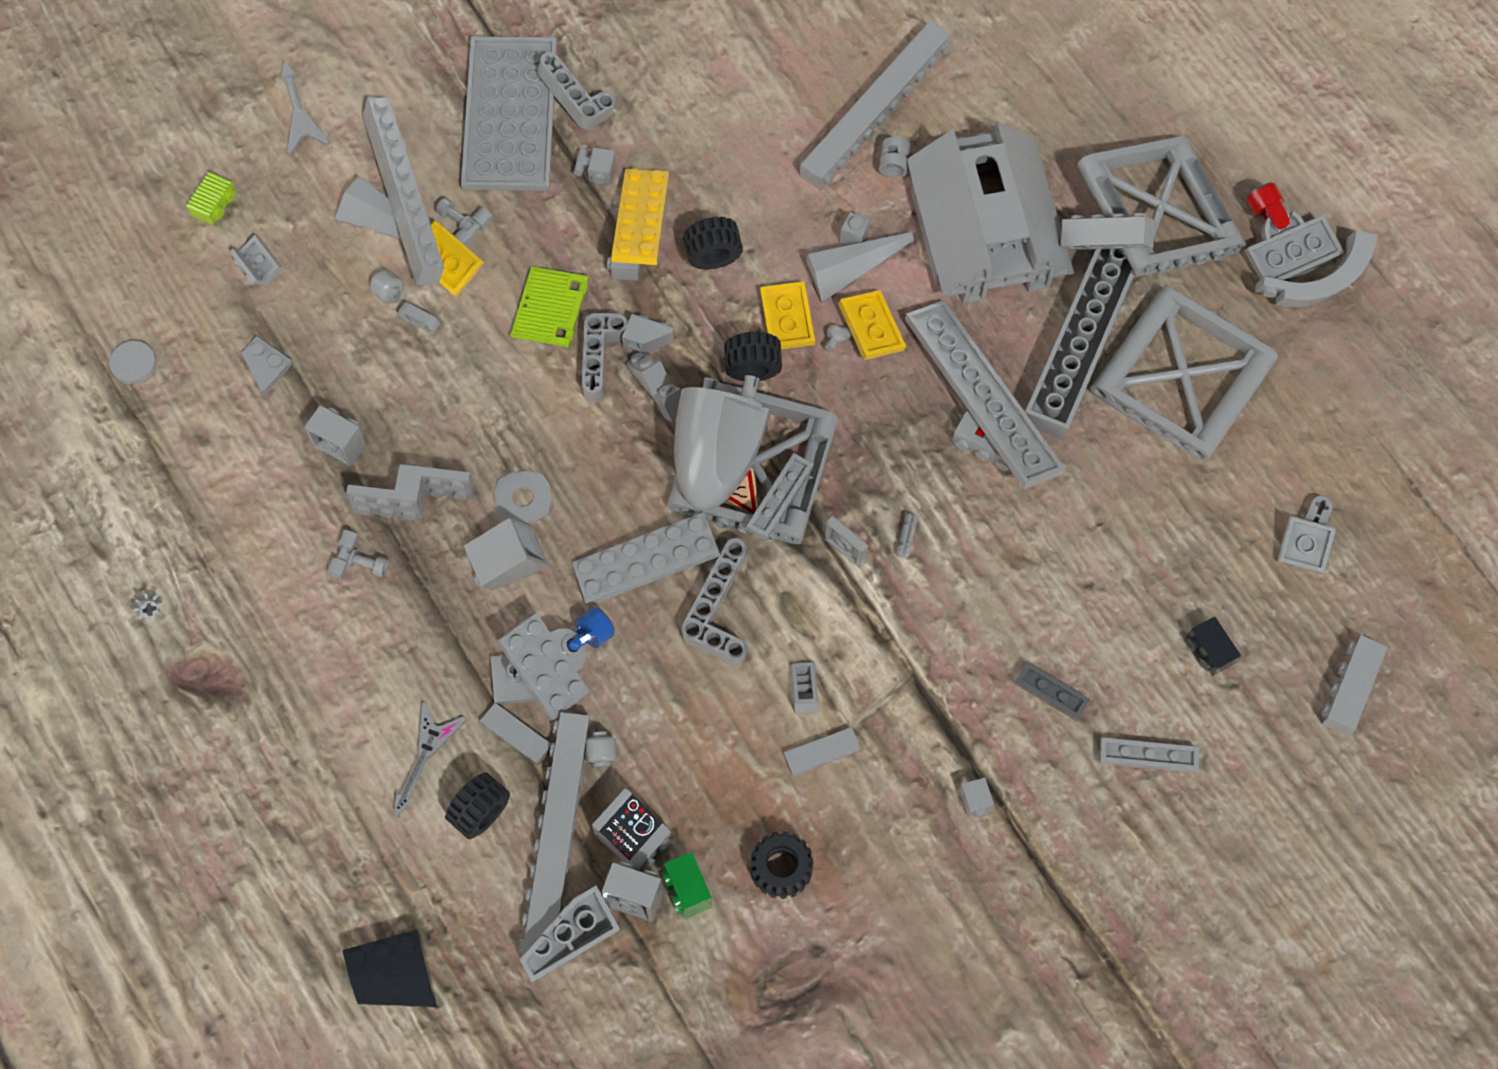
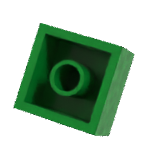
(688, 886)

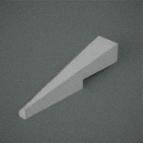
(367, 208)
(842, 265)

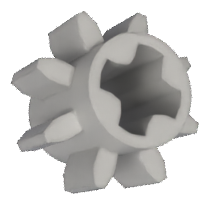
(152, 605)

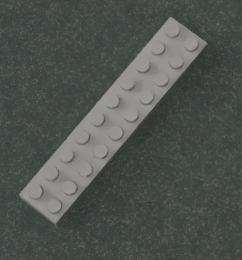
(985, 394)

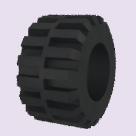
(712, 243)
(753, 355)
(477, 805)
(781, 885)

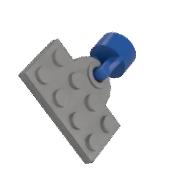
(551, 658)

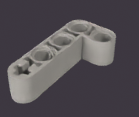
(554, 71)
(596, 357)

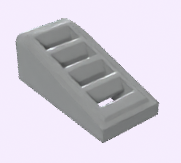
(804, 702)

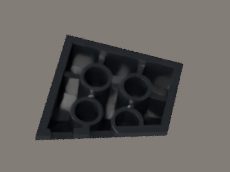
(391, 972)

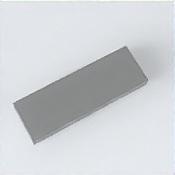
(516, 734)
(822, 751)

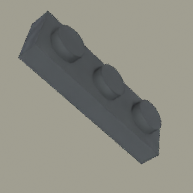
(1052, 691)

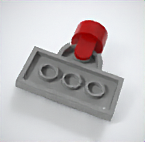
(1288, 242)

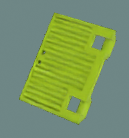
(549, 306)

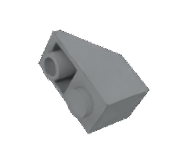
(646, 335)

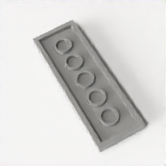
(645, 559)

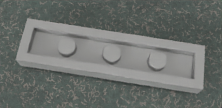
(779, 496)
(1149, 755)

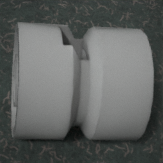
(894, 157)

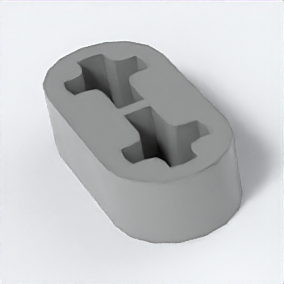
(418, 318)
(1313, 508)

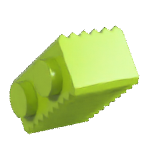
(211, 198)

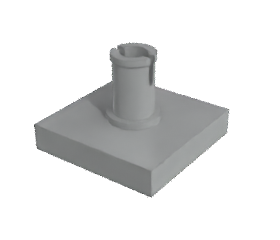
(507, 683)

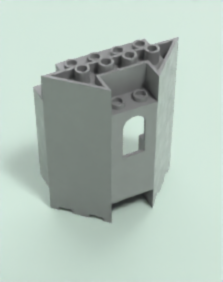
(989, 238)

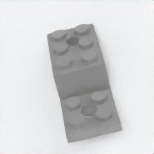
(411, 492)

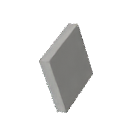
(846, 542)
(1306, 544)

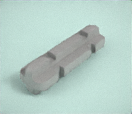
(907, 535)

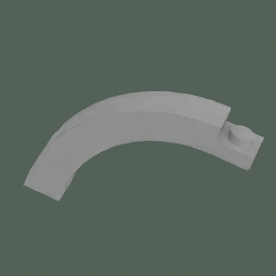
(1355, 259)

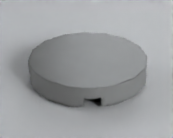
(132, 362)

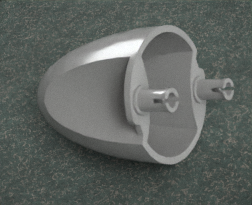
(716, 440)

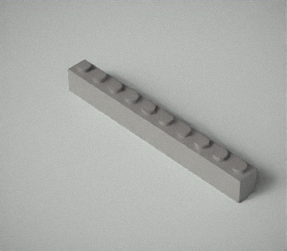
(875, 105)
(403, 191)
(557, 826)

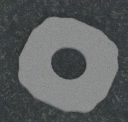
(510, 484)

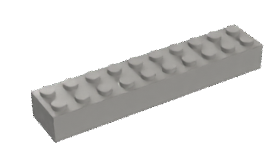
(1080, 342)

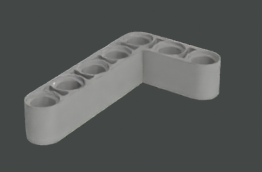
(713, 603)

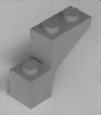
(655, 380)

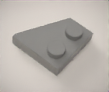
(265, 364)

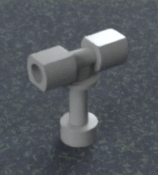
(467, 225)
(349, 557)

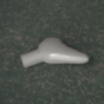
(837, 335)

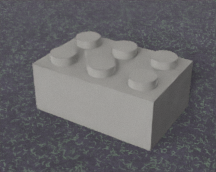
(633, 891)

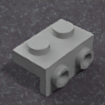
(257, 262)

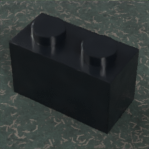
(1213, 646)

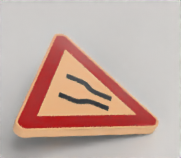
(746, 494)

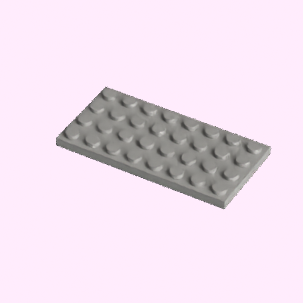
(508, 115)

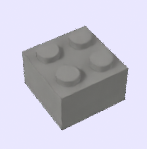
(335, 435)

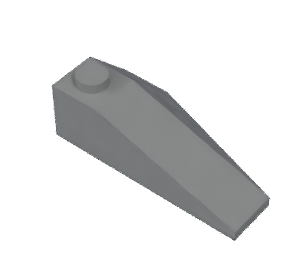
(572, 932)

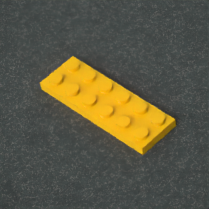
(640, 217)

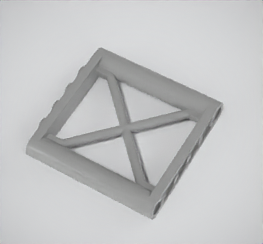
(1227, 238)
(819, 432)
(1205, 437)

